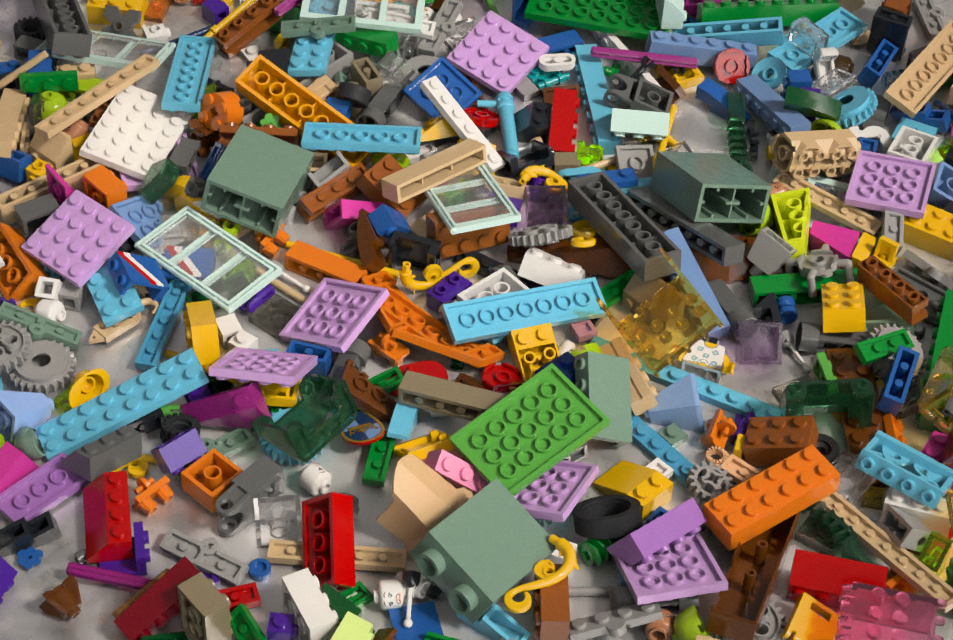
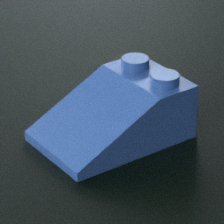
(942, 185)

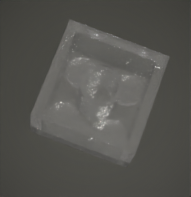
(277, 519)

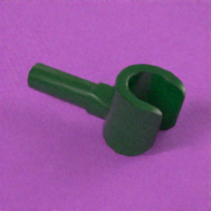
(457, 365)

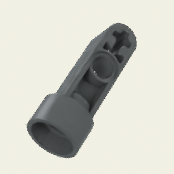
(381, 106)
(730, 304)
(813, 340)
(358, 352)
(622, 597)

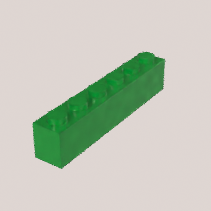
(791, 285)

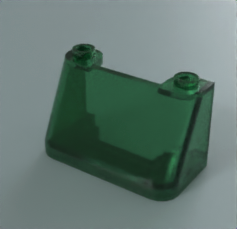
(835, 395)
(313, 421)

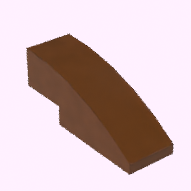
(369, 243)

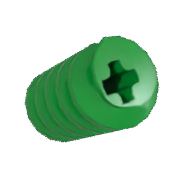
(595, 550)

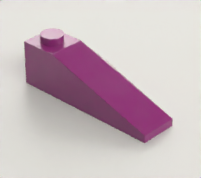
(230, 407)

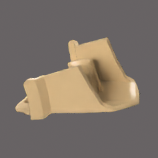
(419, 501)

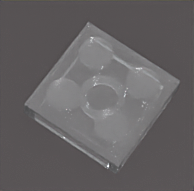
(834, 82)

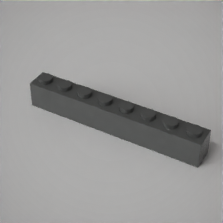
(699, 235)

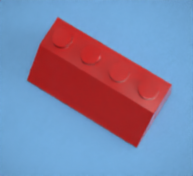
(108, 518)
(329, 539)
(824, 575)

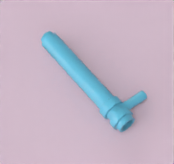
(505, 109)

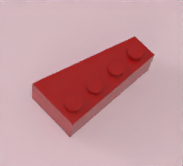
(563, 120)

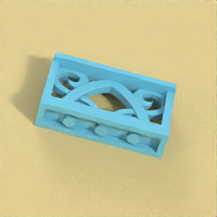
(905, 469)

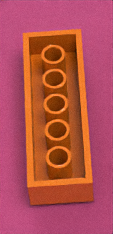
(771, 497)

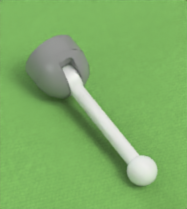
(306, 289)
(787, 342)

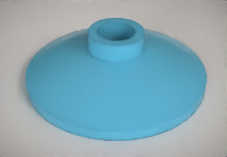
(768, 67)

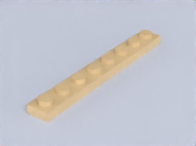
(96, 96)
(890, 552)

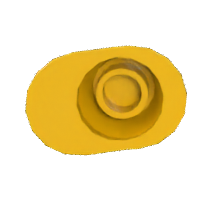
(88, 385)

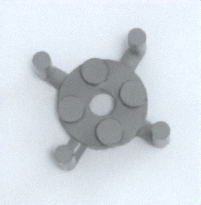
(819, 263)

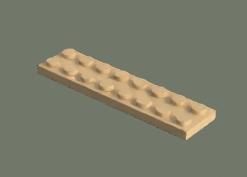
(924, 74)

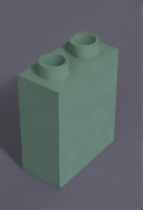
(257, 180)
(710, 187)
(482, 550)

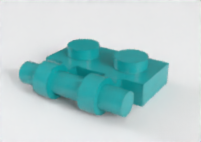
(546, 79)

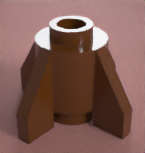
(205, 135)
(63, 601)

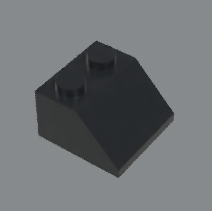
(533, 122)

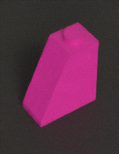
(346, 212)
(840, 239)
(13, 466)

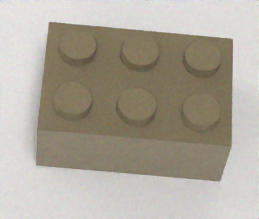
(204, 609)

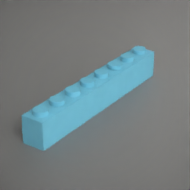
(592, 90)

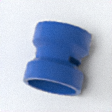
(787, 309)

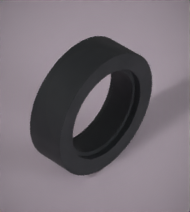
(607, 516)

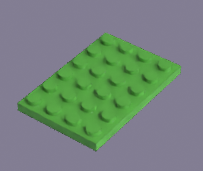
(529, 430)

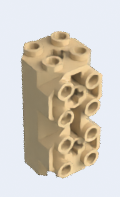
(809, 152)

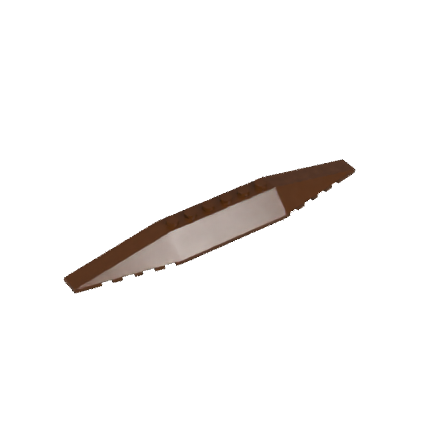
(604, 261)

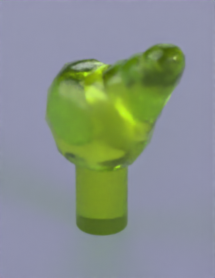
(62, 401)

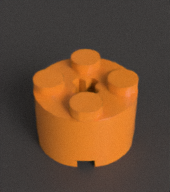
(220, 108)

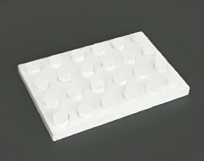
(135, 133)

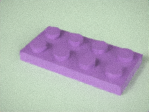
(40, 490)

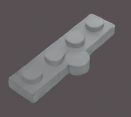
(929, 16)
(444, 28)
(928, 270)
(205, 556)
(614, 621)

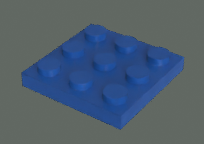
(457, 85)

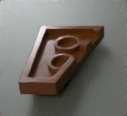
(366, 394)

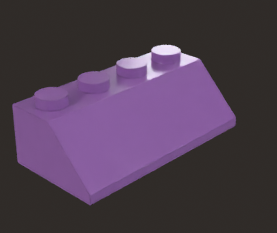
(659, 533)

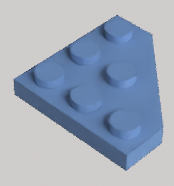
(140, 214)

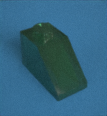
(159, 180)

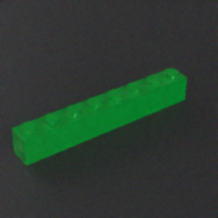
(744, 9)
(362, 40)
(943, 337)

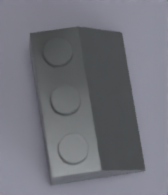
(105, 453)

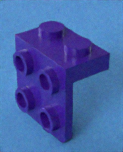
(141, 555)

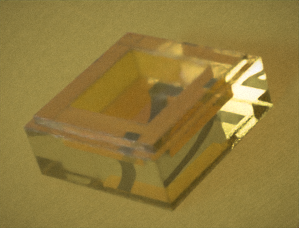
(874, 498)

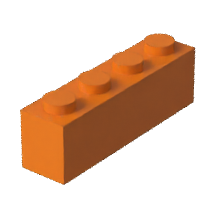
(317, 264)

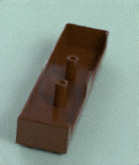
(751, 582)

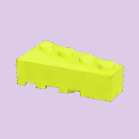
(792, 217)

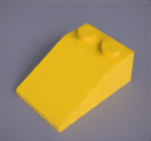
(638, 482)

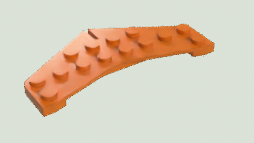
(420, 328)

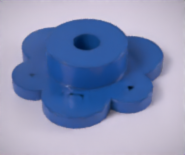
(29, 557)

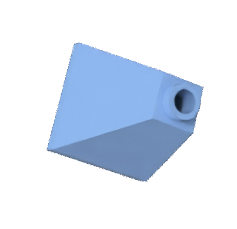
(679, 405)
(21, 410)

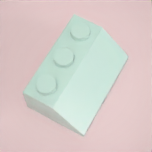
(671, 13)
(639, 124)

